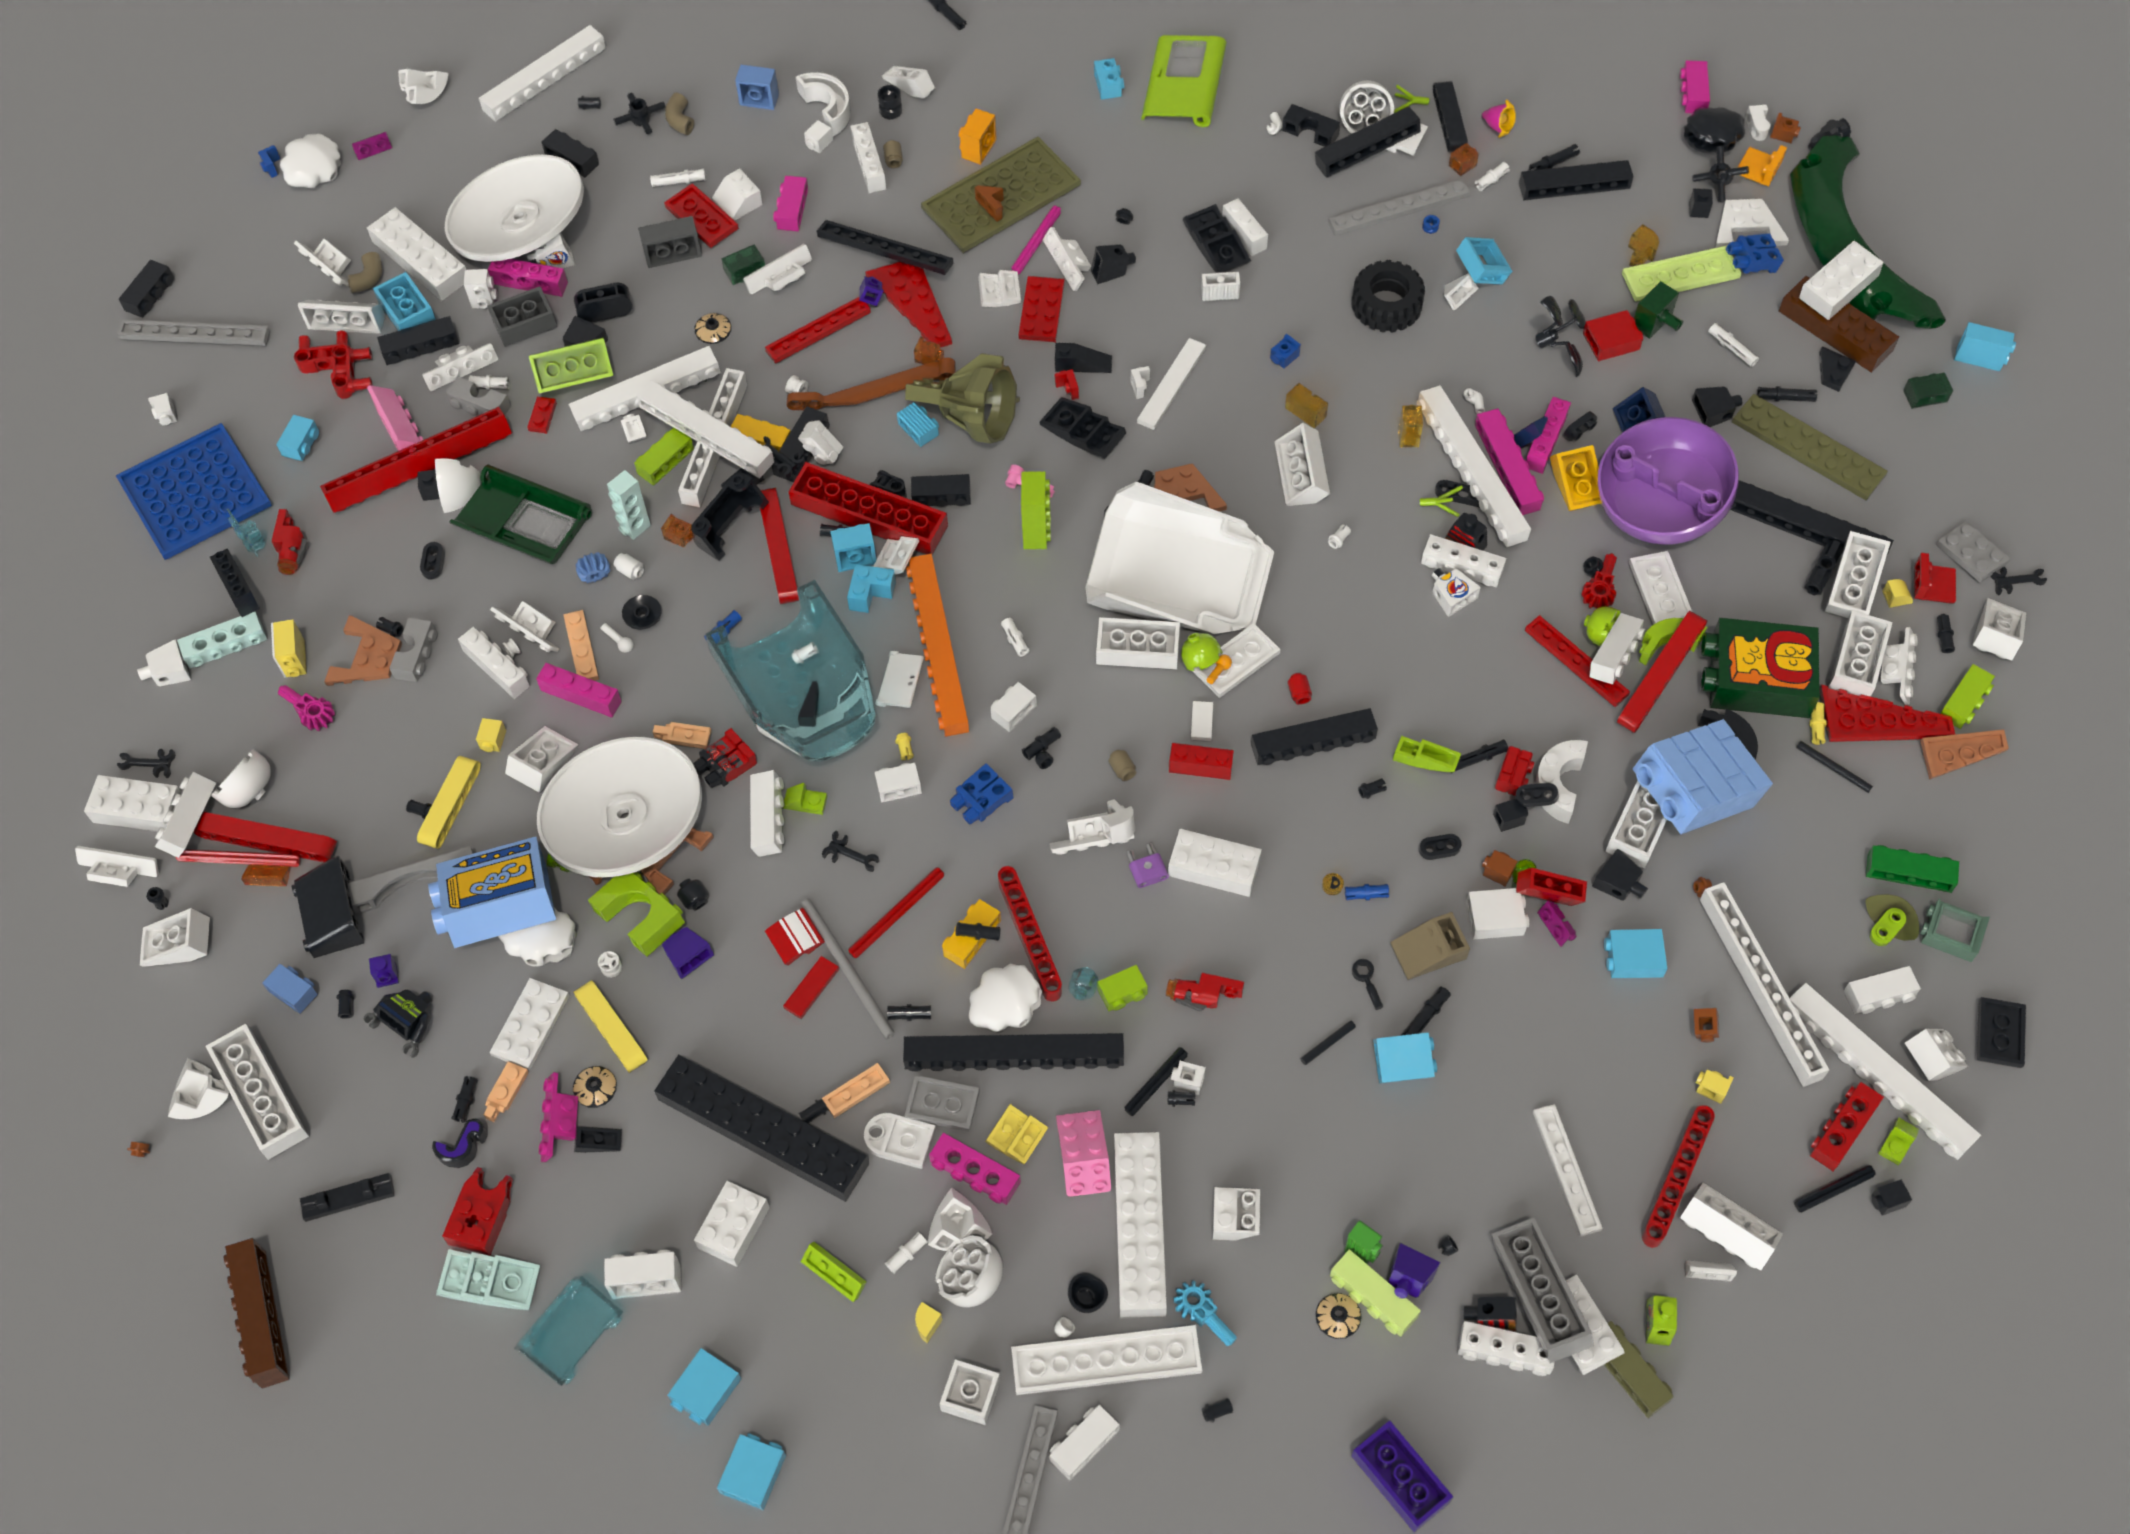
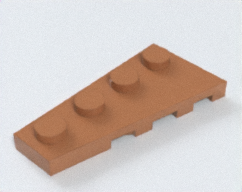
(1956, 751)

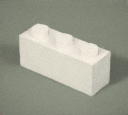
(1248, 229)
(1882, 990)
(1083, 1442)

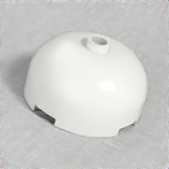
(1357, 96)
(244, 782)
(969, 1272)

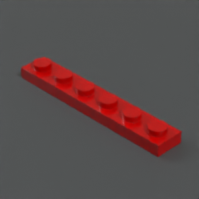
(817, 330)
(1574, 659)

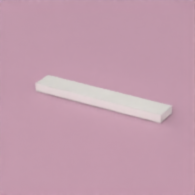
(1171, 384)
(1567, 1170)

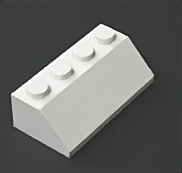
(342, 316)
(1302, 466)
(1731, 1226)

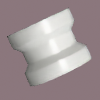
(794, 385)
(607, 959)

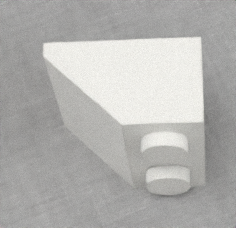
(737, 195)

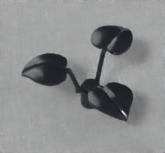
(1550, 335)

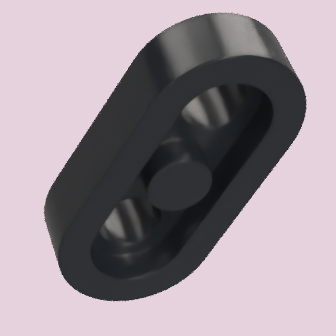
(1578, 427)
(431, 561)
(1537, 794)
(1439, 846)

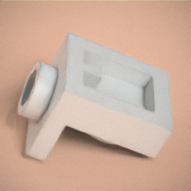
(1138, 380)
(633, 428)

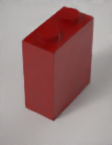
(1613, 335)

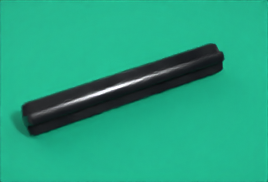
(1155, 1081)
(1835, 1188)

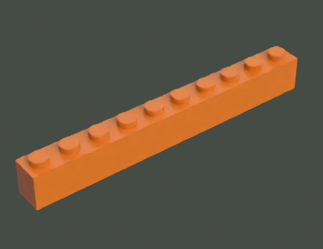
(938, 646)

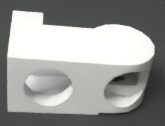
(1757, 122)

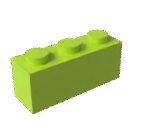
(663, 456)
(1968, 696)

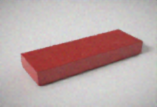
(811, 987)

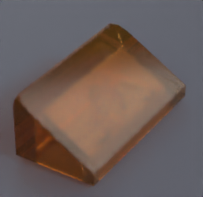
(266, 875)

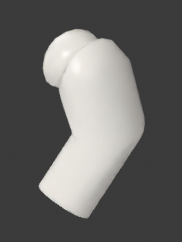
(1276, 124)

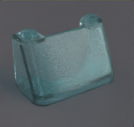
(568, 1330)

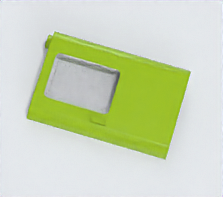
(1187, 78)

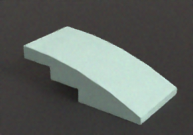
(488, 1280)

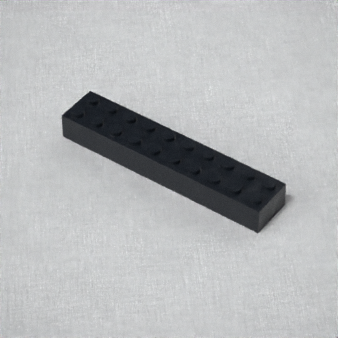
(762, 1128)

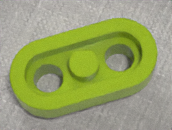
(1889, 926)

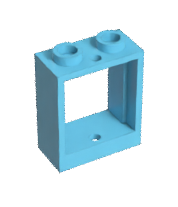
(1497, 269)

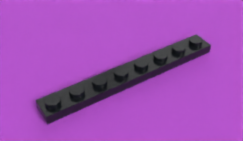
(885, 247)

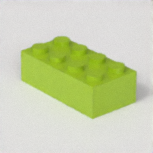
(570, 365)
(1035, 510)

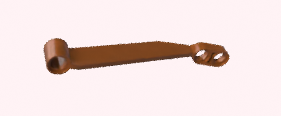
(874, 389)

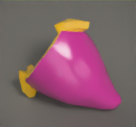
(1501, 118)

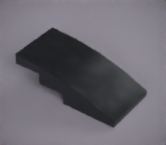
(1216, 239)
(1083, 427)

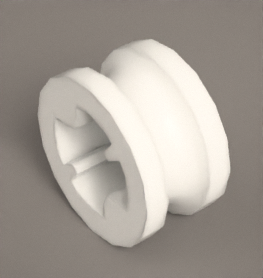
(511, 648)

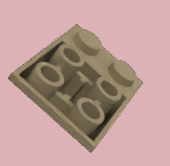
(1431, 946)

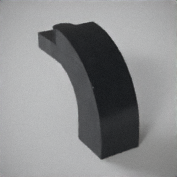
(1738, 725)

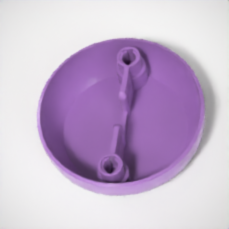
(1668, 480)

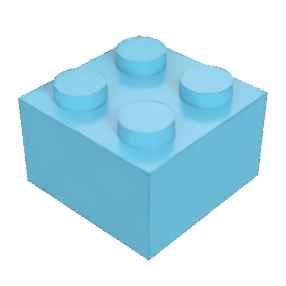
(853, 547)

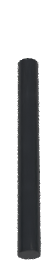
(1834, 766)

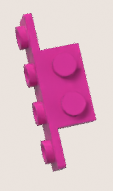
(559, 1117)

